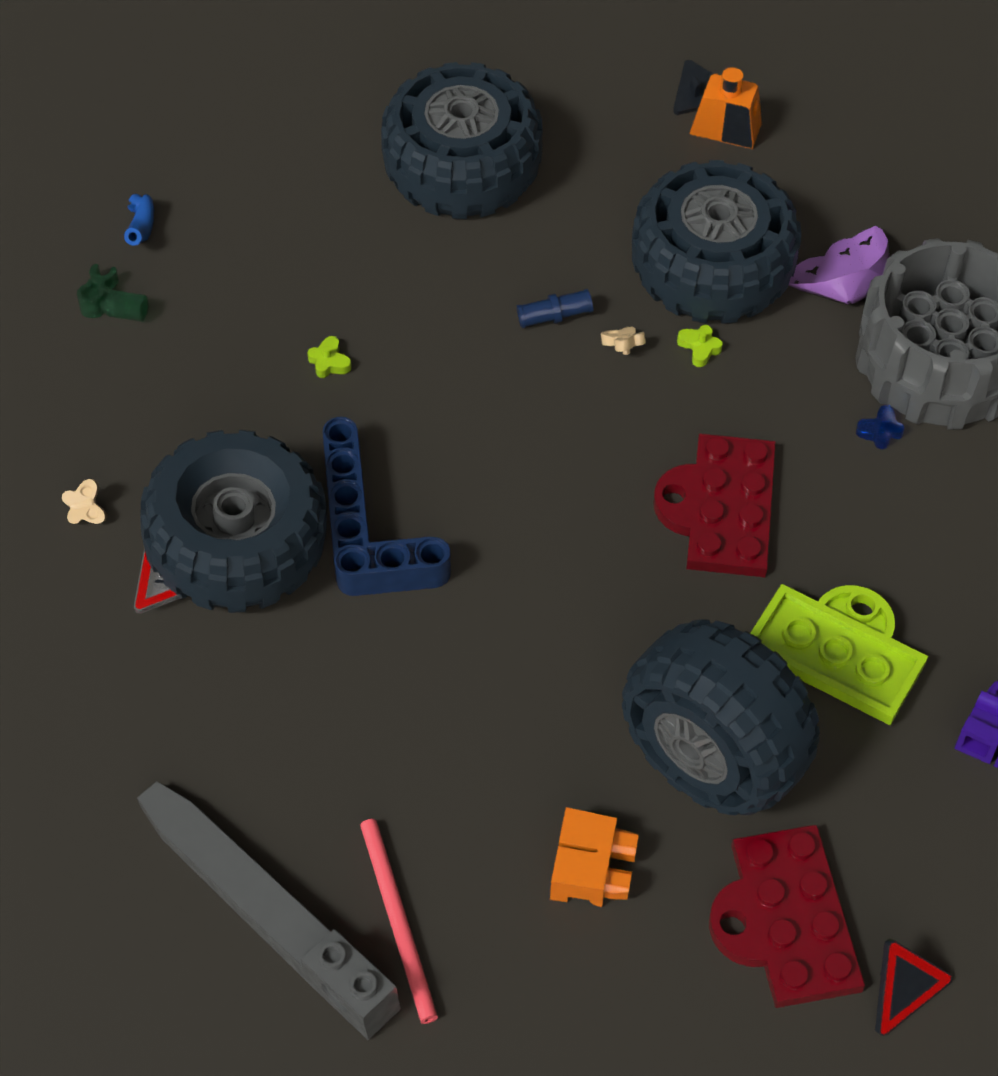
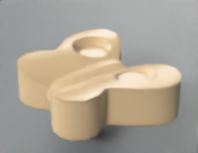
(623, 339)
(83, 503)

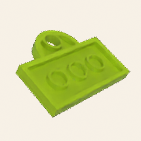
(842, 650)

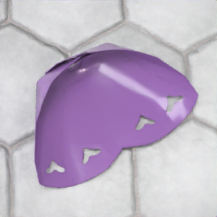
(845, 276)

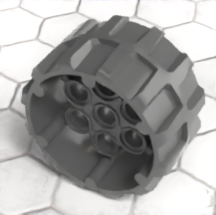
(934, 334)

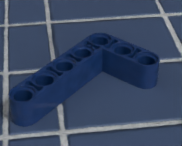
(371, 558)

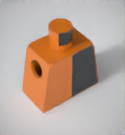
(729, 110)

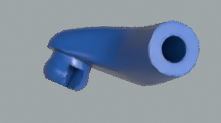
(142, 222)

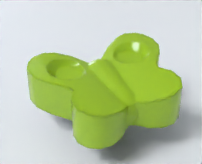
(701, 343)
(328, 359)

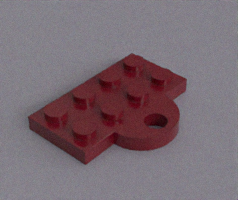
(723, 504)
(788, 918)

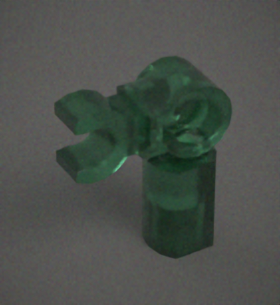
(97, 298)

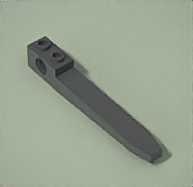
(290, 929)

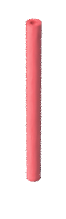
(399, 922)

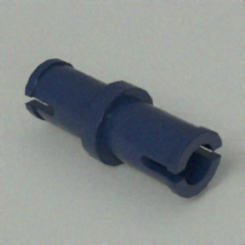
(554, 308)

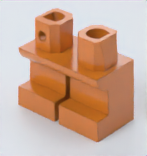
(585, 856)

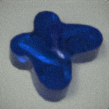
(881, 428)

